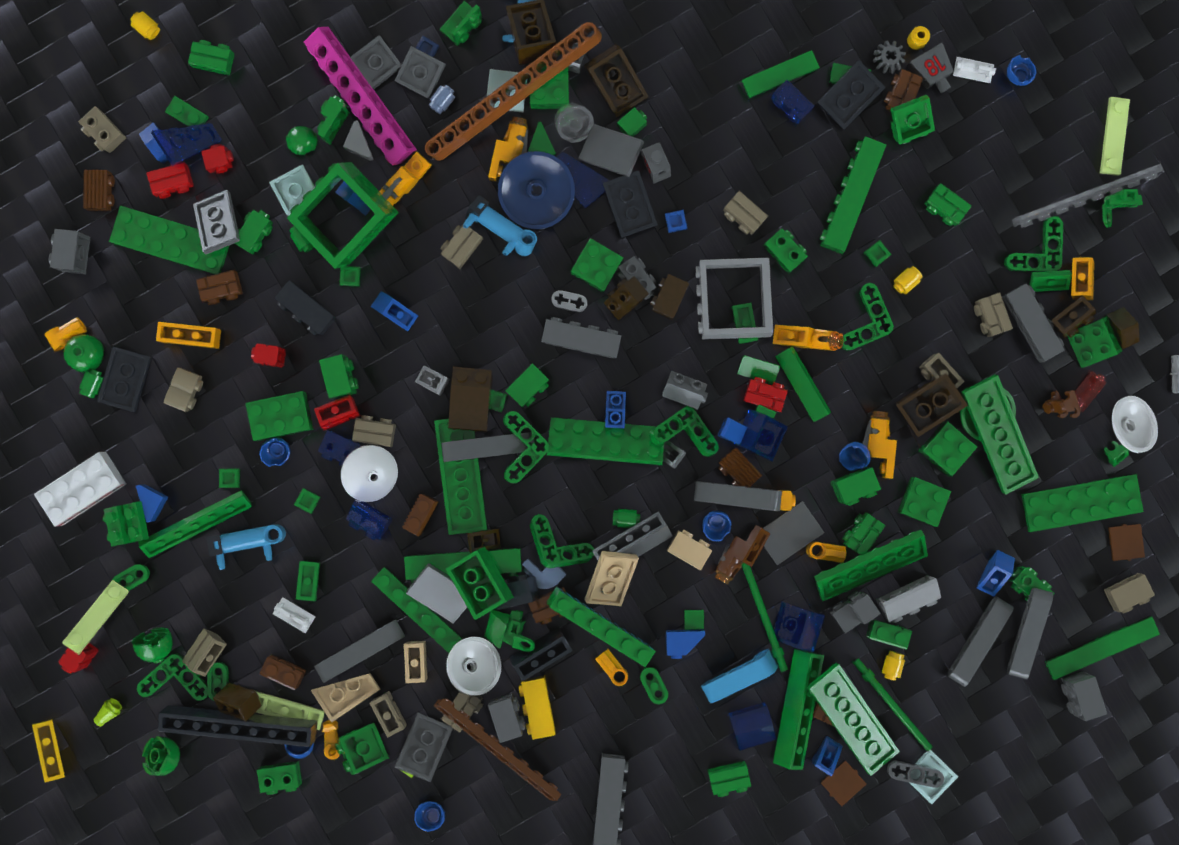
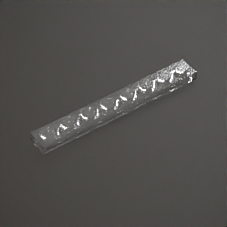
(1080, 199)

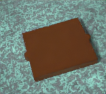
(1126, 542)
(843, 783)

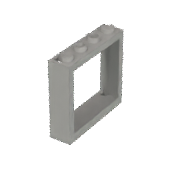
(702, 307)

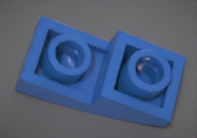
(615, 409)

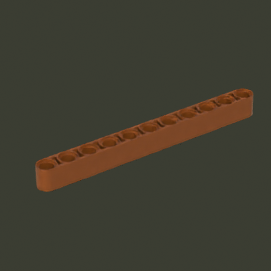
(522, 91)

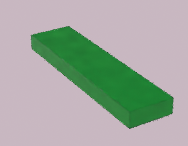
(780, 73)
(803, 384)

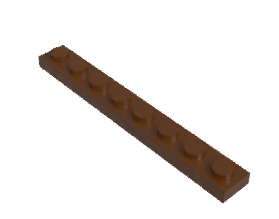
(504, 753)

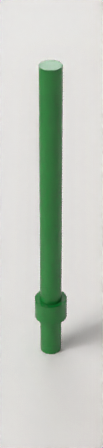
(777, 651)
(868, 676)

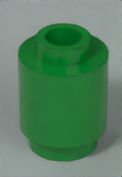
(300, 241)
(91, 383)
(625, 518)

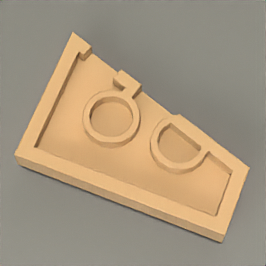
(345, 695)

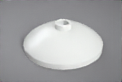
(1134, 424)
(361, 465)
(484, 665)

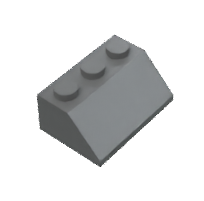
(909, 599)

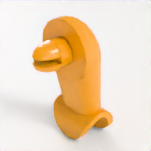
(330, 735)

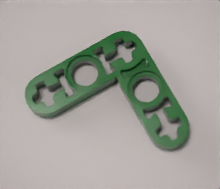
(1043, 258)
(874, 326)
(688, 425)
(530, 450)
(556, 552)
(171, 671)

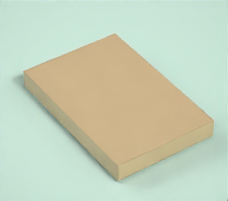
(611, 578)

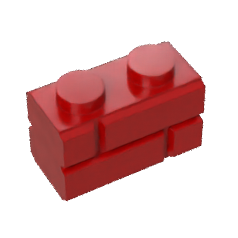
(169, 180)
(268, 355)
(765, 395)
(336, 412)
(73, 662)

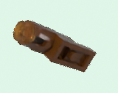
(739, 553)

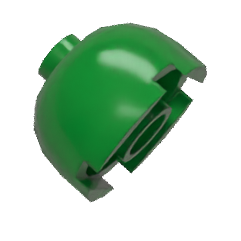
(84, 352)
(153, 646)
(160, 756)

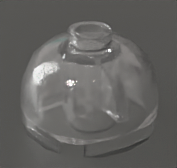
(573, 122)

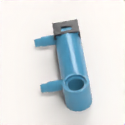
(515, 236)
(244, 540)

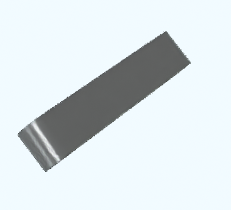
(484, 447)
(738, 496)
(1030, 633)
(980, 641)
(359, 651)

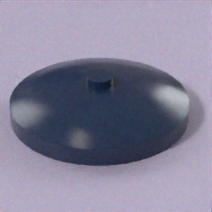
(536, 190)

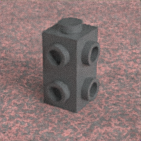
(635, 267)
(685, 390)

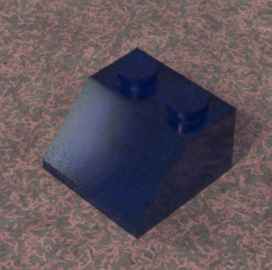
(762, 435)
(368, 519)
(798, 627)
(752, 726)

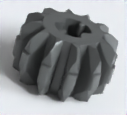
(887, 50)

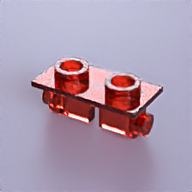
(1089, 389)

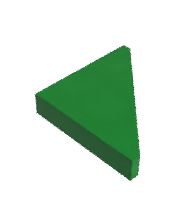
(541, 141)

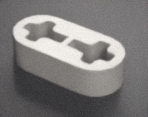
(567, 305)

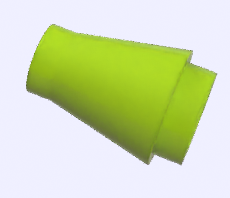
(108, 711)

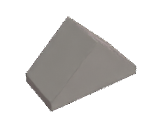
(357, 143)
(432, 380)

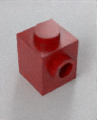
(217, 159)

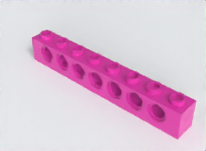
(380, 115)

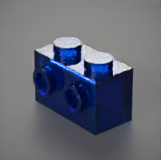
(792, 102)
(337, 447)

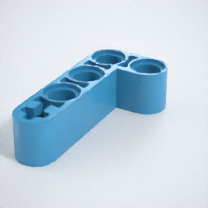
(741, 676)

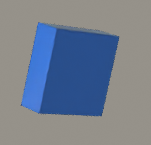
(675, 221)

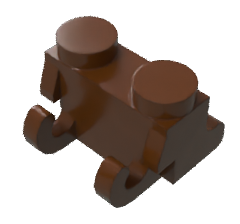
(1058, 405)

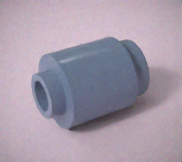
(442, 99)

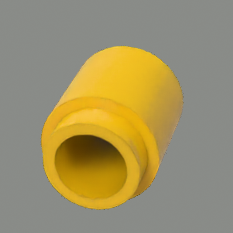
(145, 25)
(918, 38)
(907, 280)
(893, 665)

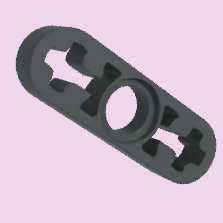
(930, 772)

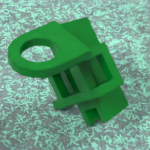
(1123, 198)
(513, 632)

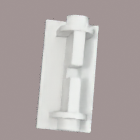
(973, 70)
(293, 615)

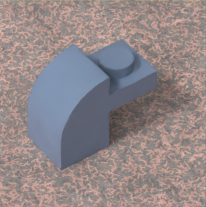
(545, 579)

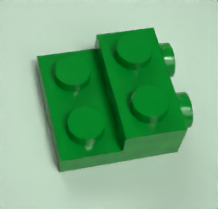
(335, 113)
(912, 120)
(125, 523)
(361, 749)

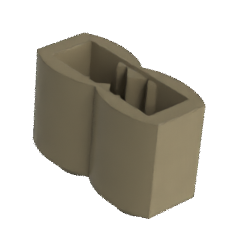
(183, 389)

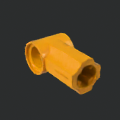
(60, 335)
(827, 552)
(611, 666)

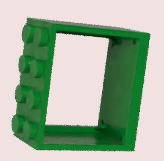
(382, 209)

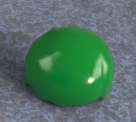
(301, 140)

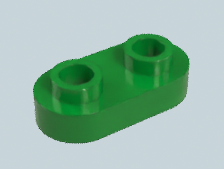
(131, 576)
(215, 680)
(653, 685)

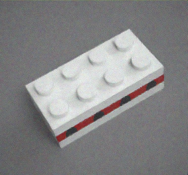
(80, 489)

